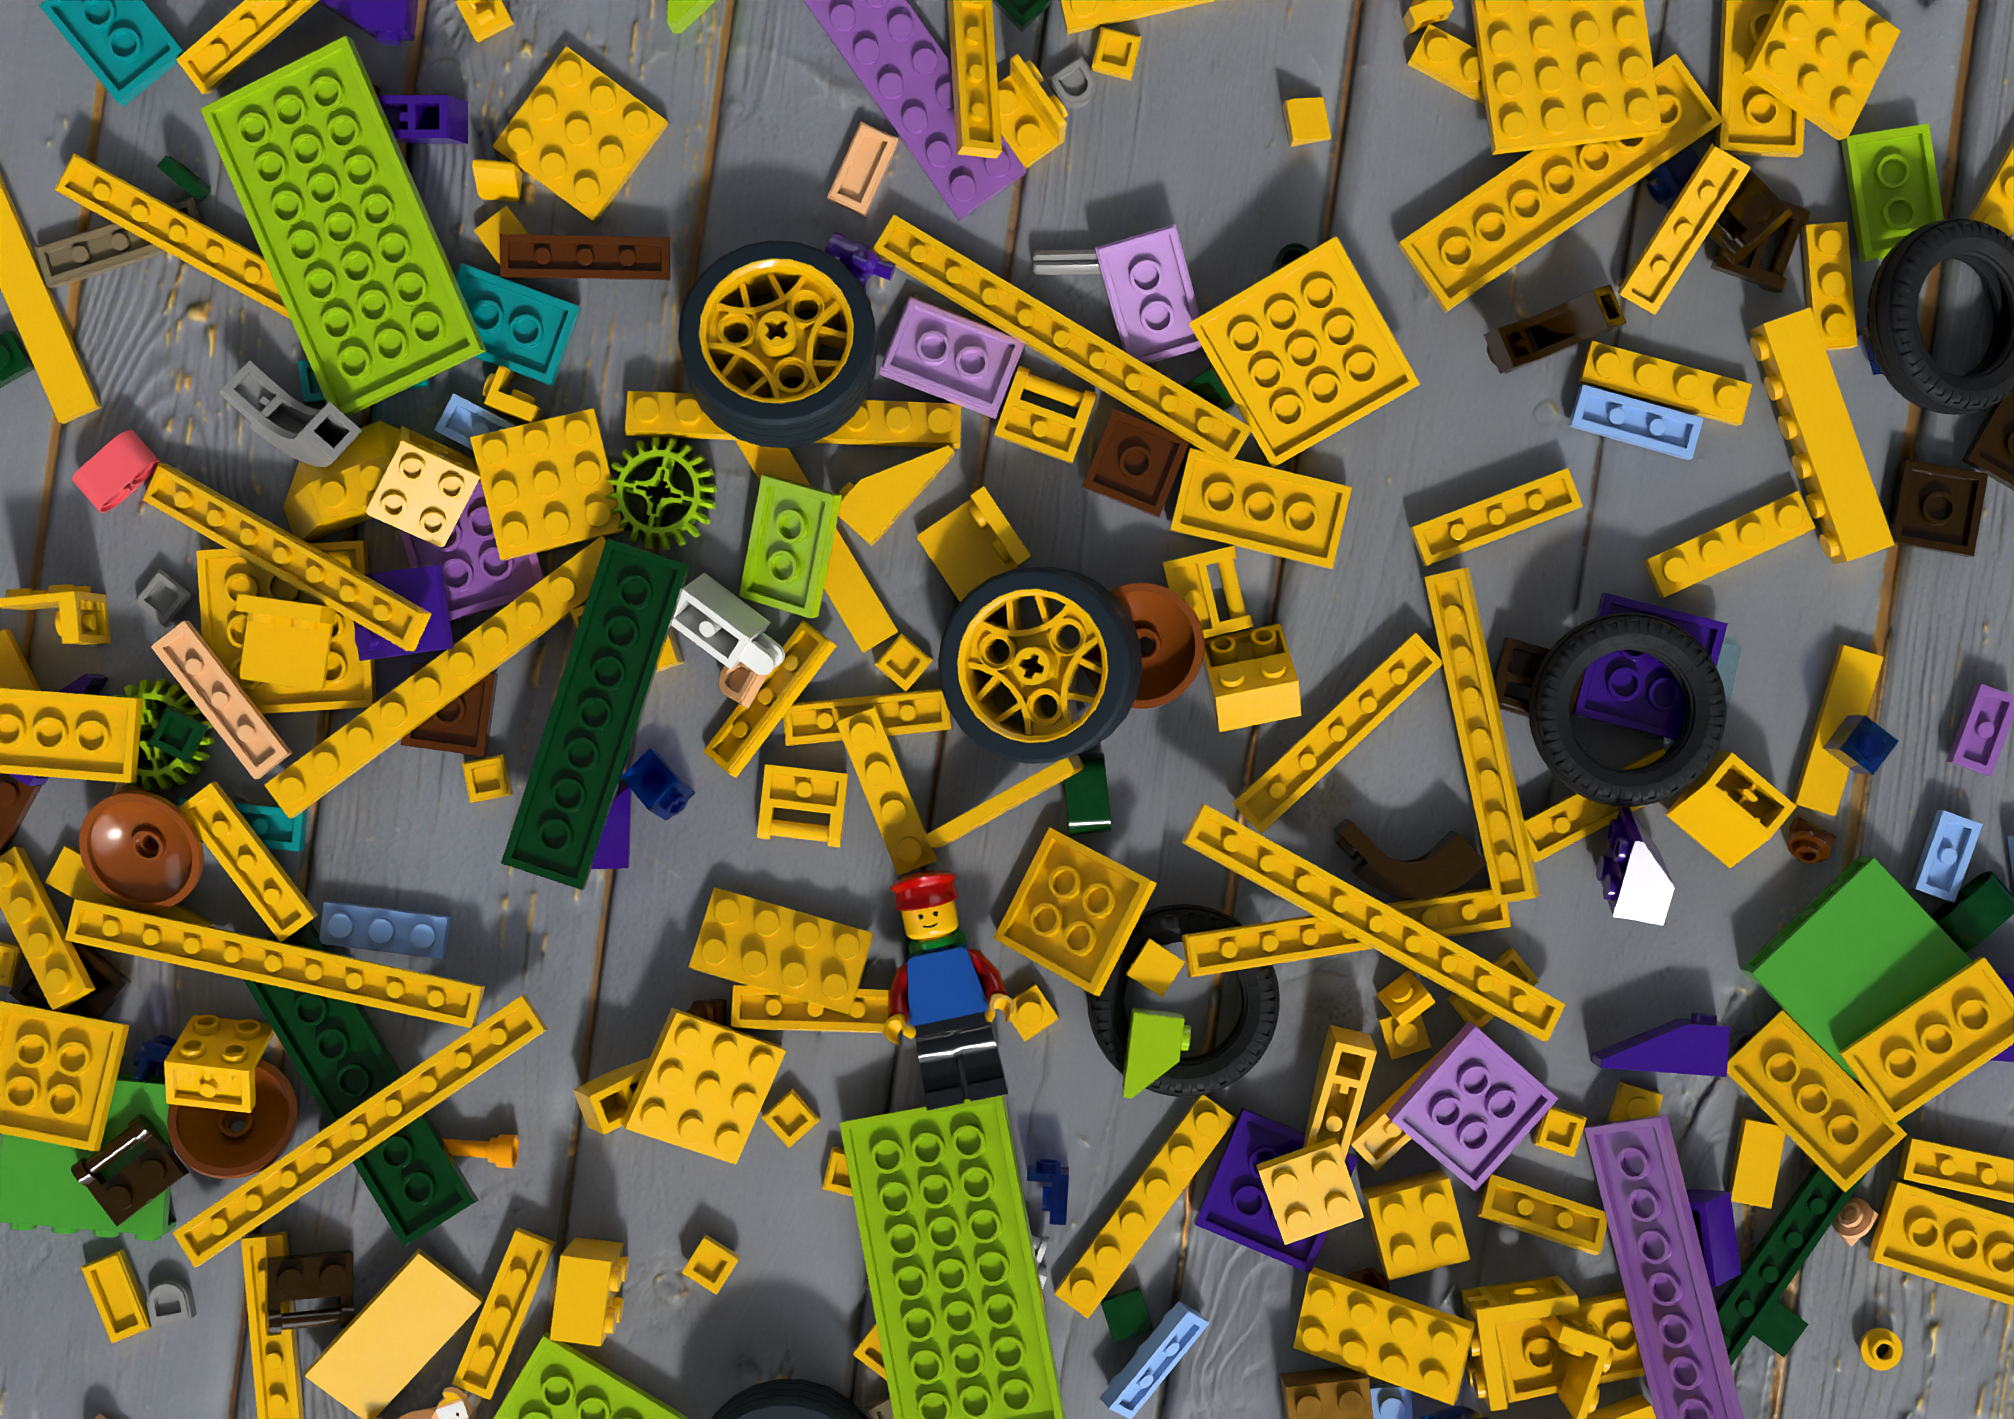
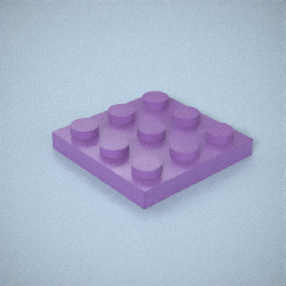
(472, 565)
(1471, 1106)

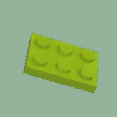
(1890, 186)
(790, 546)

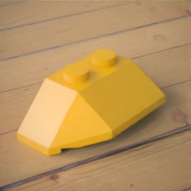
(337, 495)

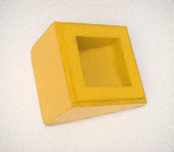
(1306, 120)
(497, 180)

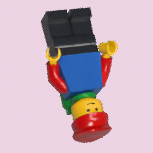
(945, 995)

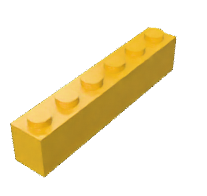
(1821, 437)

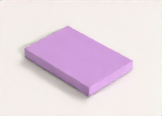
(1150, 294)
(952, 357)

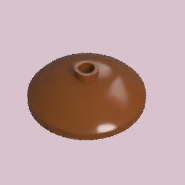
(1176, 642)
(128, 863)
(210, 1146)

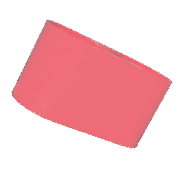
(116, 471)

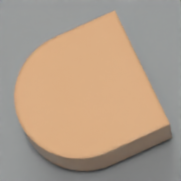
(740, 683)

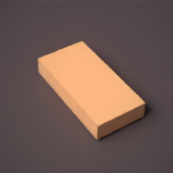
(863, 169)

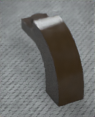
(1554, 330)
(1430, 875)

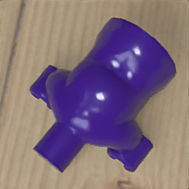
(859, 259)

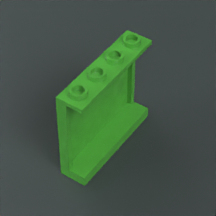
(1854, 958)
(42, 1190)

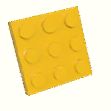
(1822, 59)
(580, 134)
(546, 484)
(1074, 911)
(57, 1074)
(703, 1086)

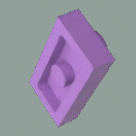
(1982, 730)

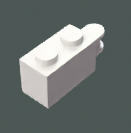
(726, 626)

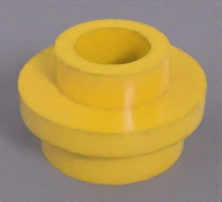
(1872, 1340)

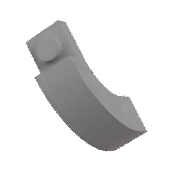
(287, 424)

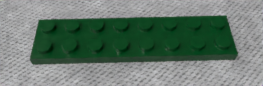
(595, 714)
(344, 1067)

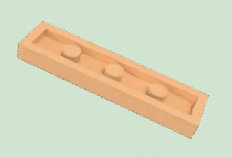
(221, 699)

